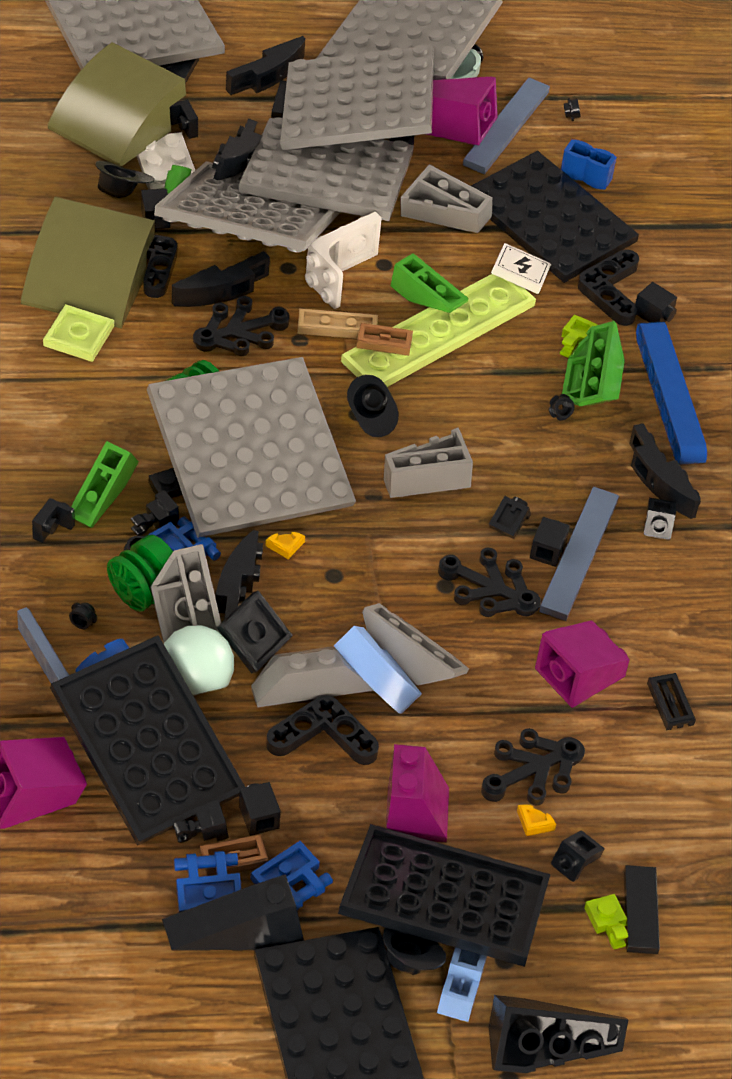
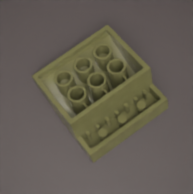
(117, 105)
(88, 260)

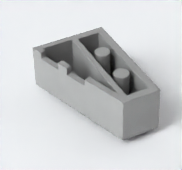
(446, 201)
(429, 468)

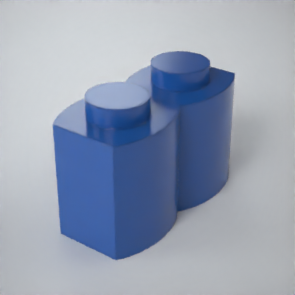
(588, 164)

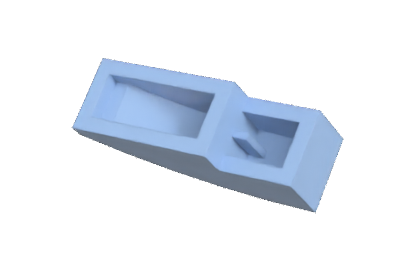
(377, 668)
(461, 984)

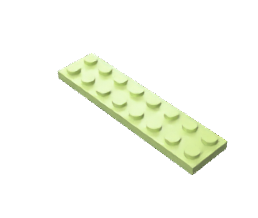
(439, 333)

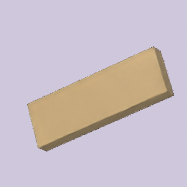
(332, 323)

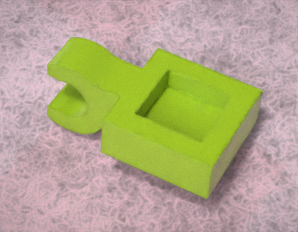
(574, 333)
(608, 917)

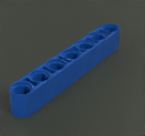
(671, 393)

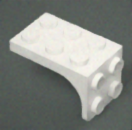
(338, 252)

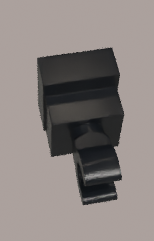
(158, 514)
(209, 822)

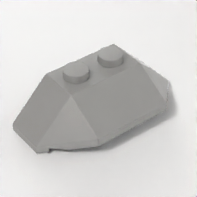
(185, 592)
(411, 649)
(306, 677)

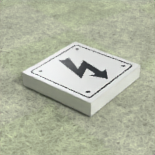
(521, 268)

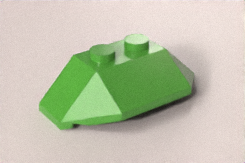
(595, 367)

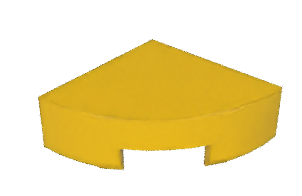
(285, 544)
(534, 820)

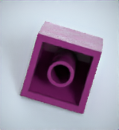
(464, 108)
(580, 661)
(37, 778)
(417, 795)

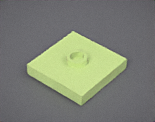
(78, 333)

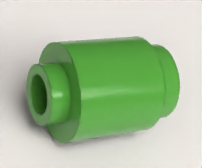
(176, 177)

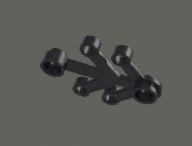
(210, 337)
(521, 599)
(533, 765)

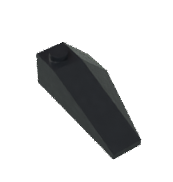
(238, 921)
(542, 1034)

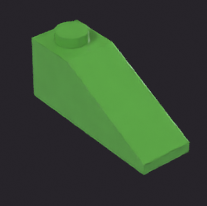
(425, 286)
(103, 483)

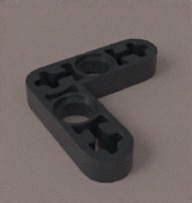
(159, 256)
(621, 308)
(321, 722)

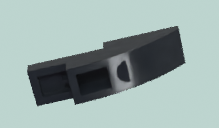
(267, 70)
(237, 152)
(219, 286)
(662, 477)
(239, 574)

